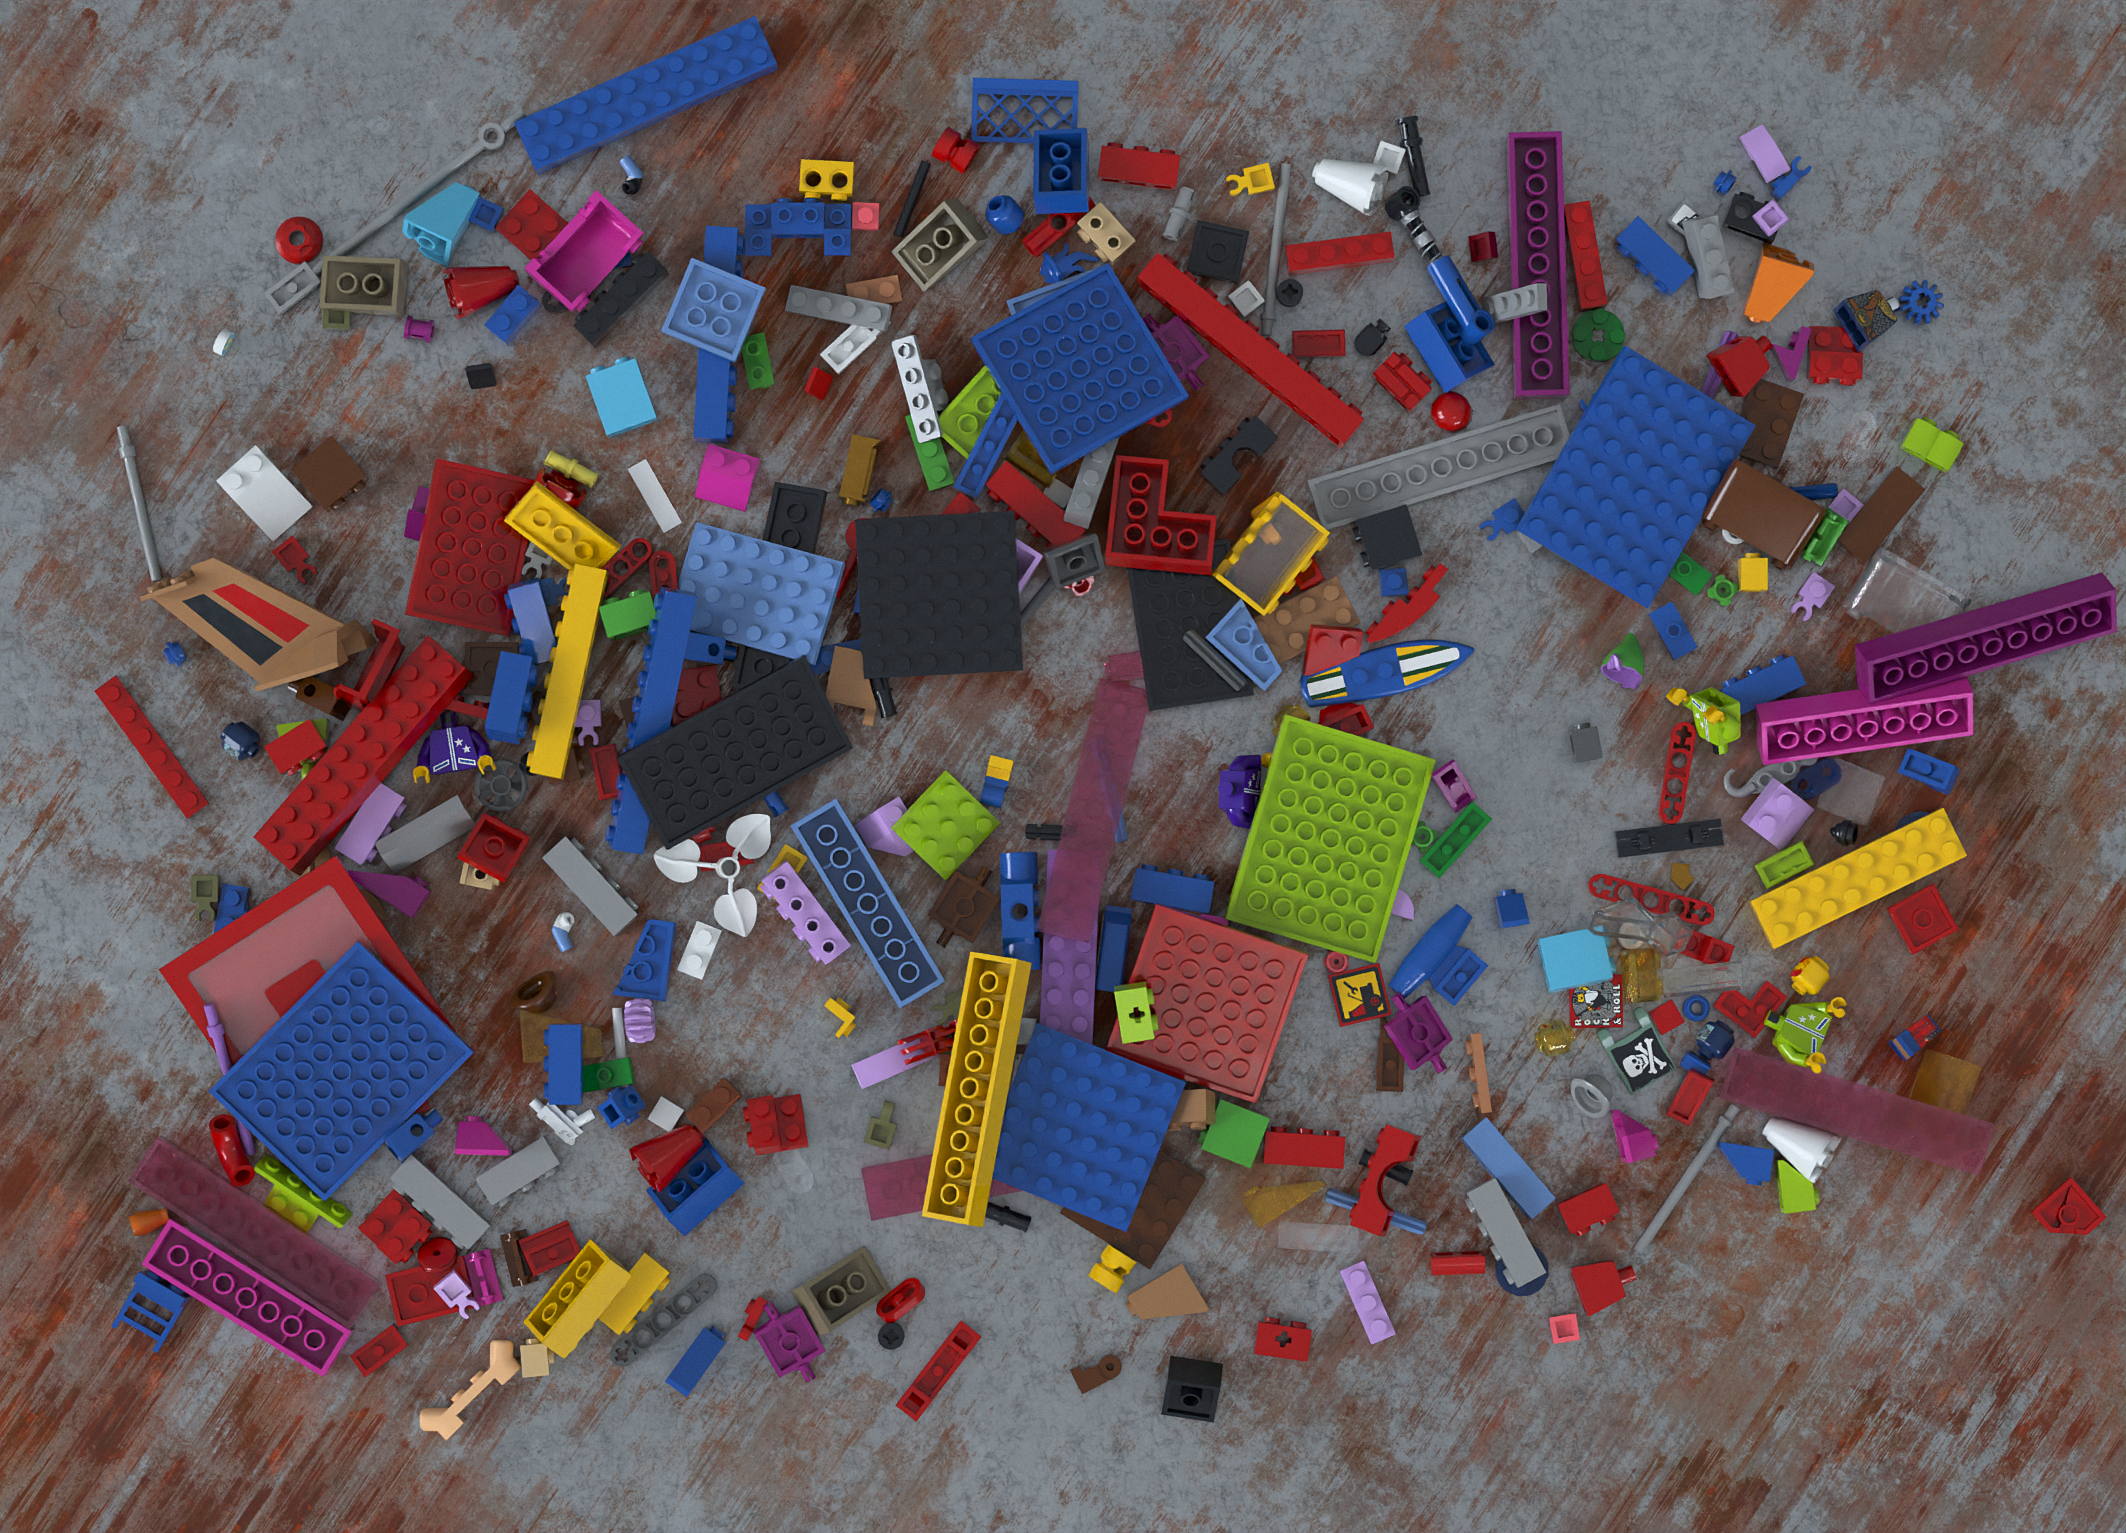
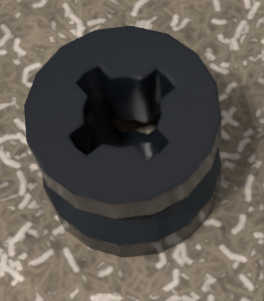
(1289, 297)
(892, 1332)

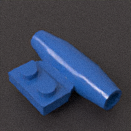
(1440, 960)

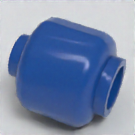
(1004, 214)

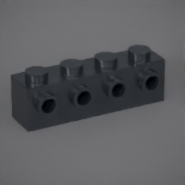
(621, 299)

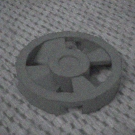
(501, 786)

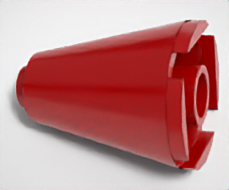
(477, 287)
(666, 1154)

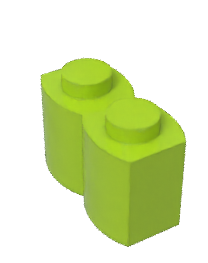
(1932, 444)

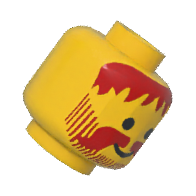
(1810, 975)

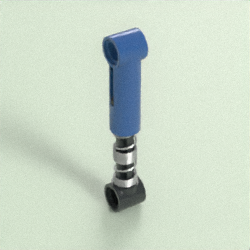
(1473, 321)

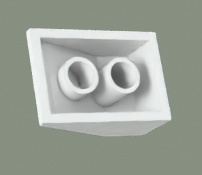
(264, 493)

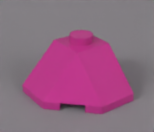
(1633, 1138)

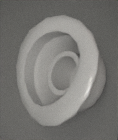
(1592, 1095)

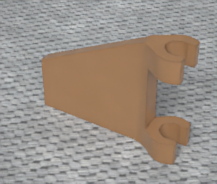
(847, 683)

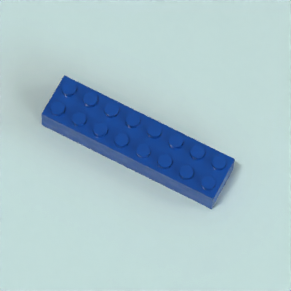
(714, 372)

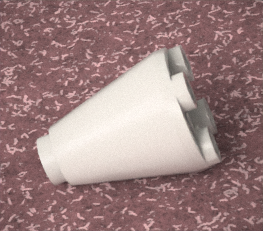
(1802, 1145)

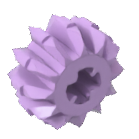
(640, 1020)

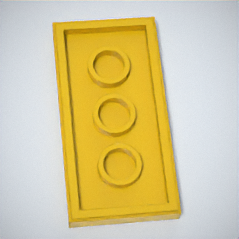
(561, 530)

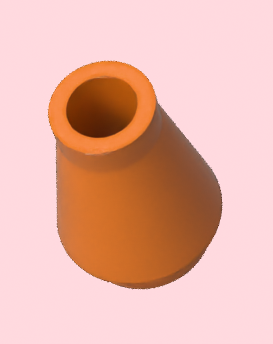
(147, 1221)

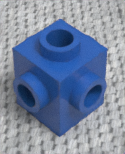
(625, 1102)

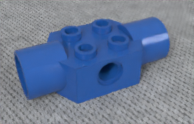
(1017, 879)

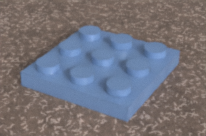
(713, 310)

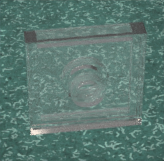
(1854, 793)

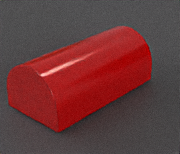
(1457, 1263)

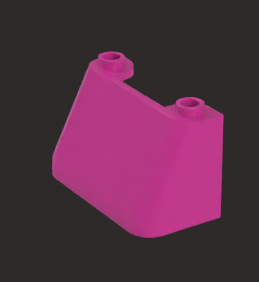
(585, 252)

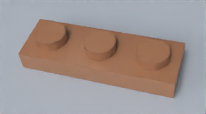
(1478, 1073)

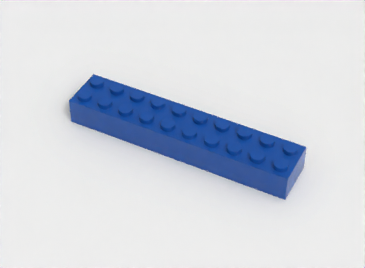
(646, 95)

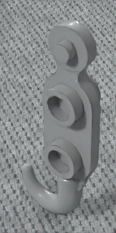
(1781, 772)

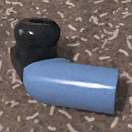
(634, 176)

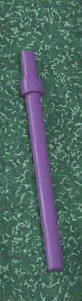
(216, 1031)

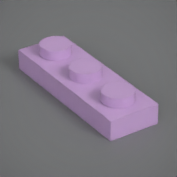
(1367, 1302)

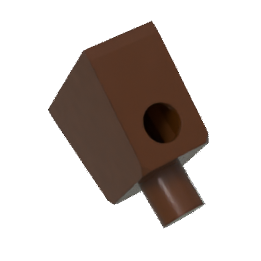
(319, 696)

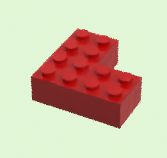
(1146, 534)

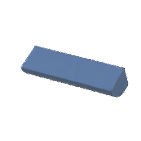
(1508, 1168)

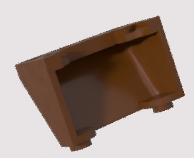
(1763, 513)

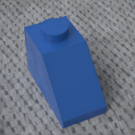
(1511, 909)
(1749, 1161)

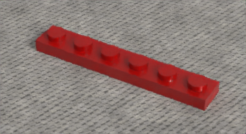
(152, 747)

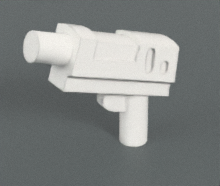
(565, 1125)

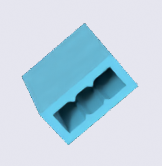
(621, 396)
(1575, 960)

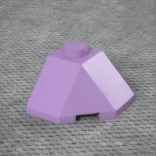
(877, 829)

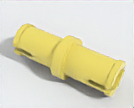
(571, 468)

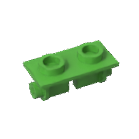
(757, 361)
(1824, 537)

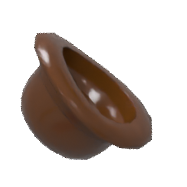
(536, 993)

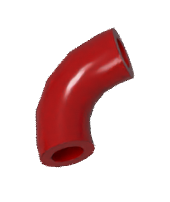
(230, 1150)

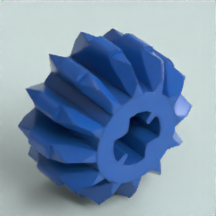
(1928, 309)

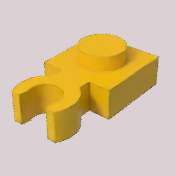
(1255, 180)

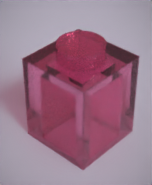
(1124, 667)

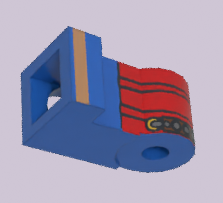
(1914, 1037)

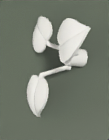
(752, 839)

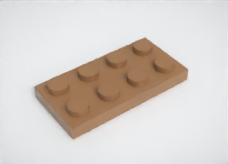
(1289, 624)

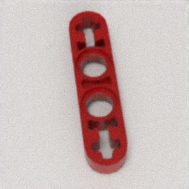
(1673, 772)

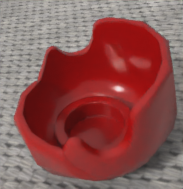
(1451, 412)

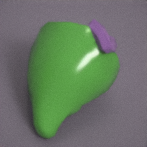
(1625, 663)

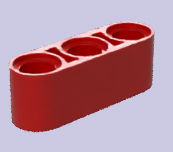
(634, 565)

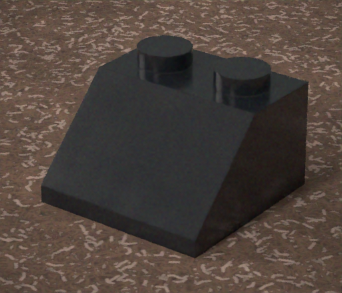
(1192, 1389)

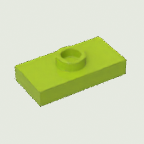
(1784, 864)

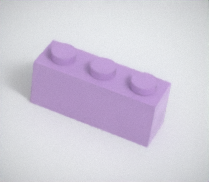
(371, 824)

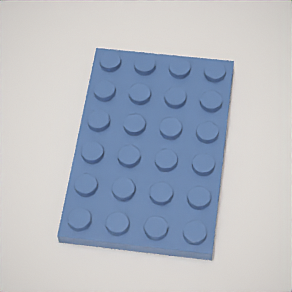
(759, 592)

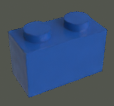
(512, 315)

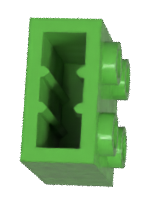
(1234, 1134)

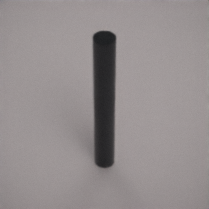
(912, 199)

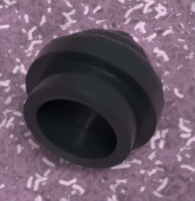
(1845, 832)

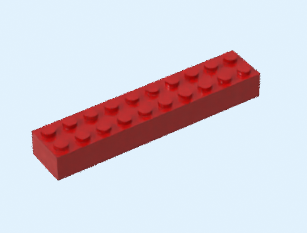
(1250, 350)
(363, 755)

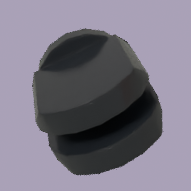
(1371, 338)

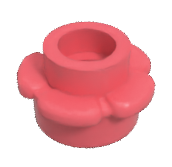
(1328, 962)

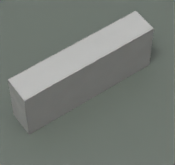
(425, 834)

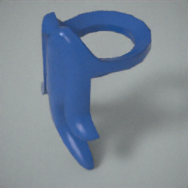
(1061, 266)

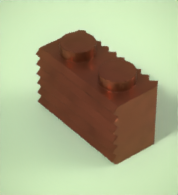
(713, 1105)

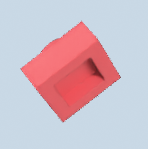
(865, 216)
(1564, 1328)

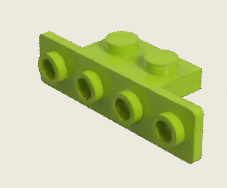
(296, 1199)

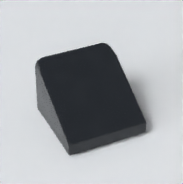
(481, 376)

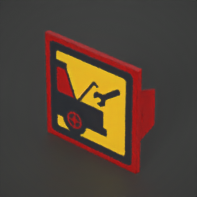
(1359, 994)

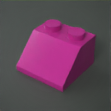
(727, 477)

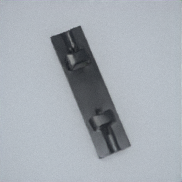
(1668, 838)

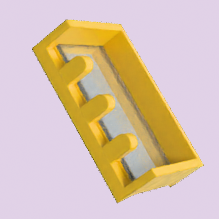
(1271, 554)

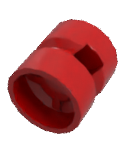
(955, 150)

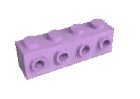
(805, 912)

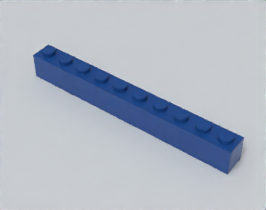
(652, 707)

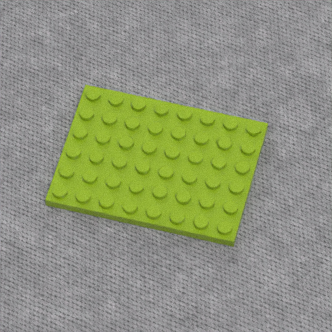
(1329, 838)

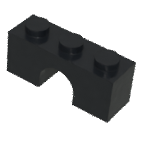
(1252, 437)

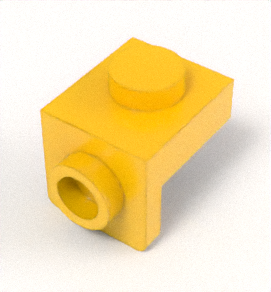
(840, 1009)

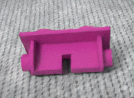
(483, 1277)

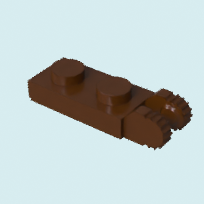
(1389, 1063)

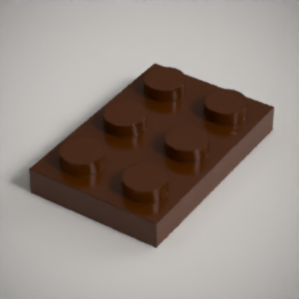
(1774, 414)

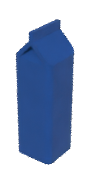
(1113, 948)

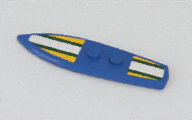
(1384, 672)

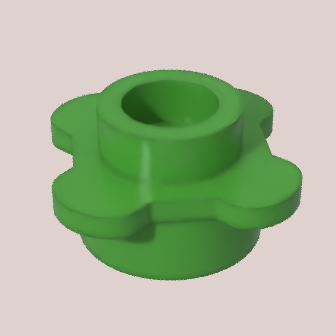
(1730, 590)
(1429, 834)

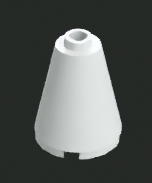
(1353, 182)

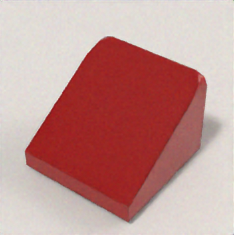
(818, 383)

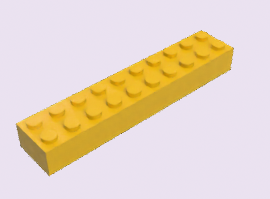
(976, 1089)

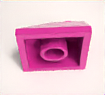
(480, 1138)

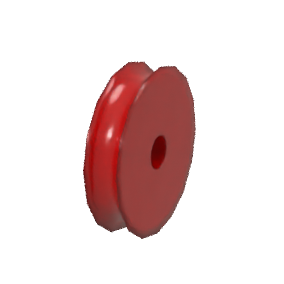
(437, 1264)

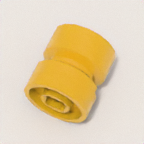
(1112, 1268)

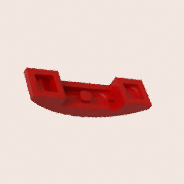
(938, 1371)

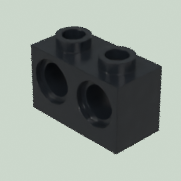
(1746, 226)

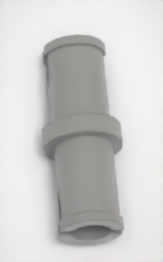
(1179, 213)

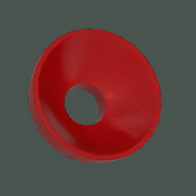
(308, 249)

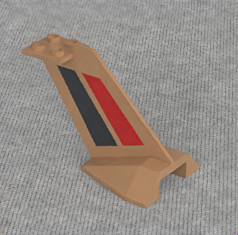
(258, 624)

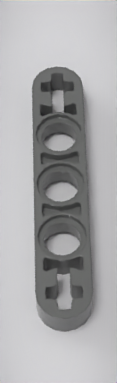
(651, 1326)

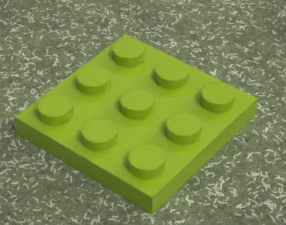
(945, 825)

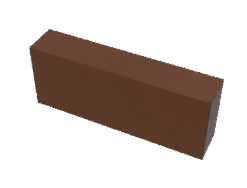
(1880, 514)

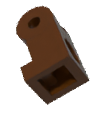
(1098, 1374)

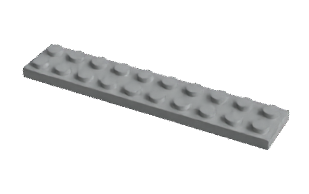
(1440, 467)

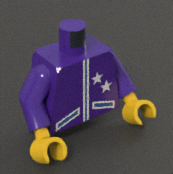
(452, 750)
(1241, 788)

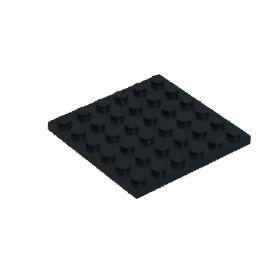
(939, 594)

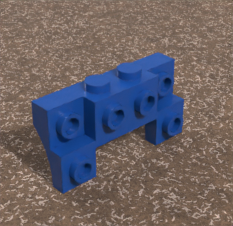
(798, 221)

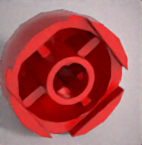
(562, 487)

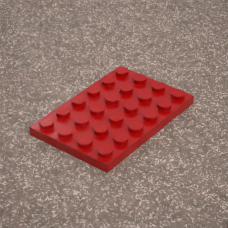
(468, 549)

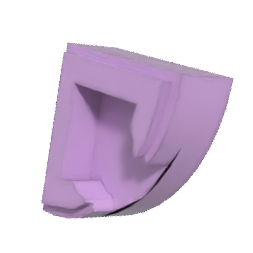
(1403, 906)

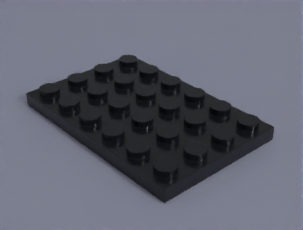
(1164, 611)

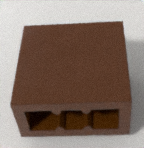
(330, 474)

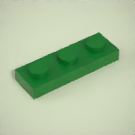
(1455, 840)

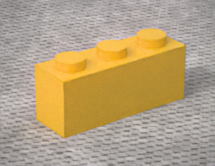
(646, 1278)

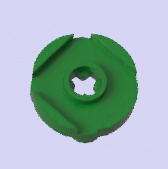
(1599, 320)

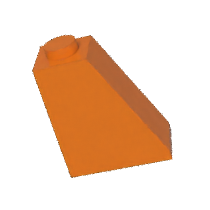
(1775, 282)

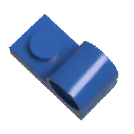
(1929, 770)

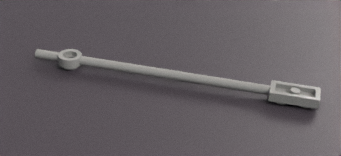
(304, 279)

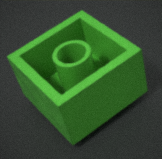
(628, 615)

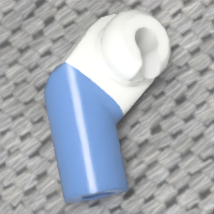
(561, 929)

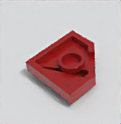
(2068, 1210)

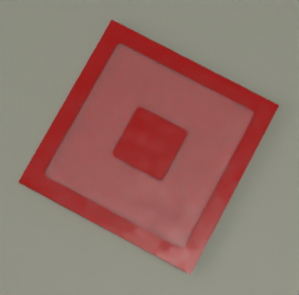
(279, 952)

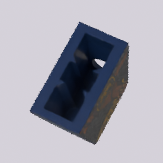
(1866, 317)

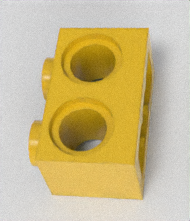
(827, 171)

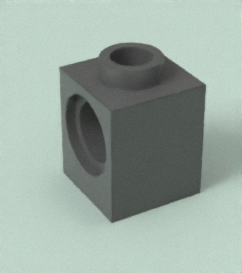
(1585, 743)

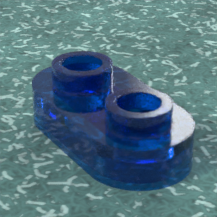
(1816, 781)

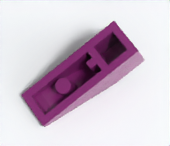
(400, 891)

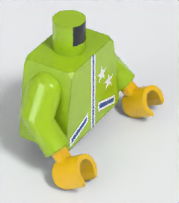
(1714, 715)
(1803, 1031)

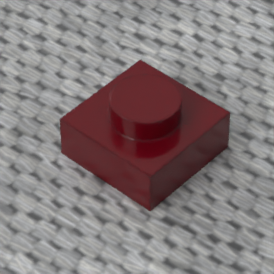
(1483, 247)

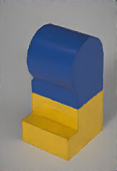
(996, 781)

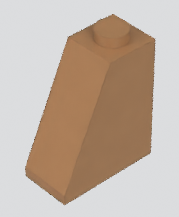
(1166, 1296)

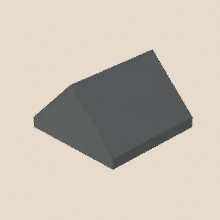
(1074, 560)

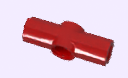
(1046, 234)

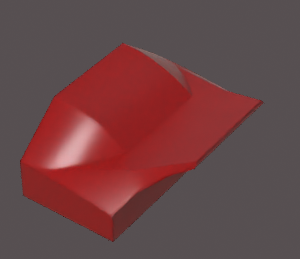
(1346, 718)

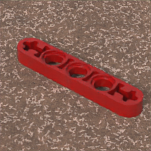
(1664, 898)

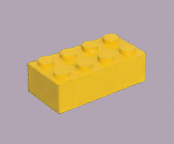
(577, 1299)

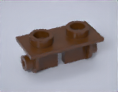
(515, 1260)

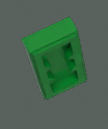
(1689, 574)
(608, 1074)

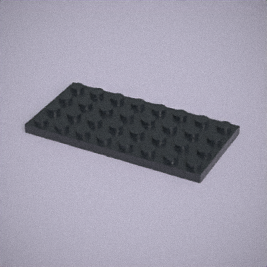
(734, 752)

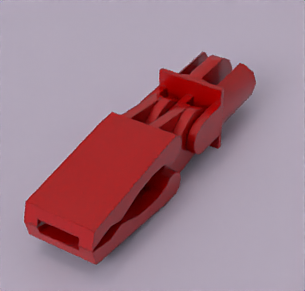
(932, 1041)

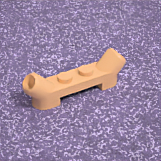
(448, 1420)

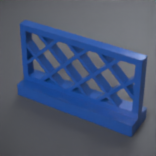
(1021, 87)

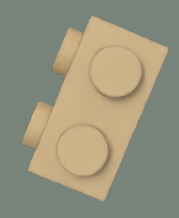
(1105, 234)

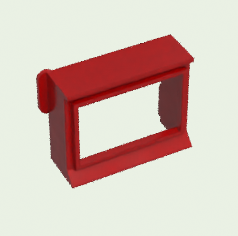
(377, 670)

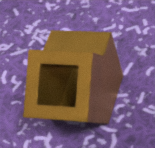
(1680, 875)

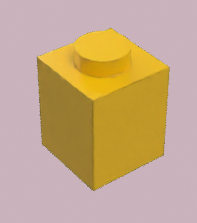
(1753, 573)

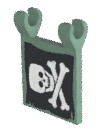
(1638, 1056)

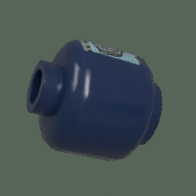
(240, 741)
(1715, 1040)

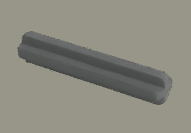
(1214, 659)

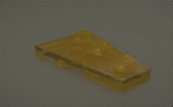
(533, 1038)

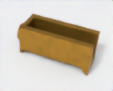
(858, 470)

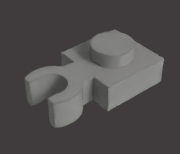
(537, 557)

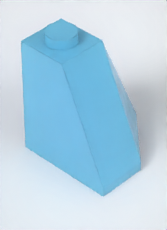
(441, 222)

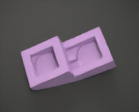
(1765, 153)

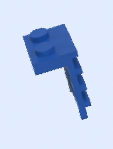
(162, 1293)

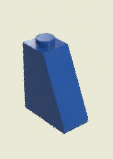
(696, 1360)

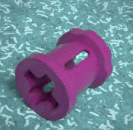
(419, 329)

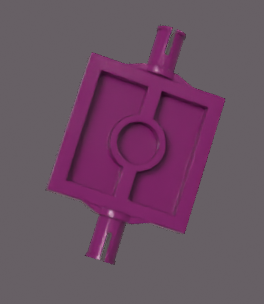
(1179, 348)
(1418, 1032)
(789, 1341)

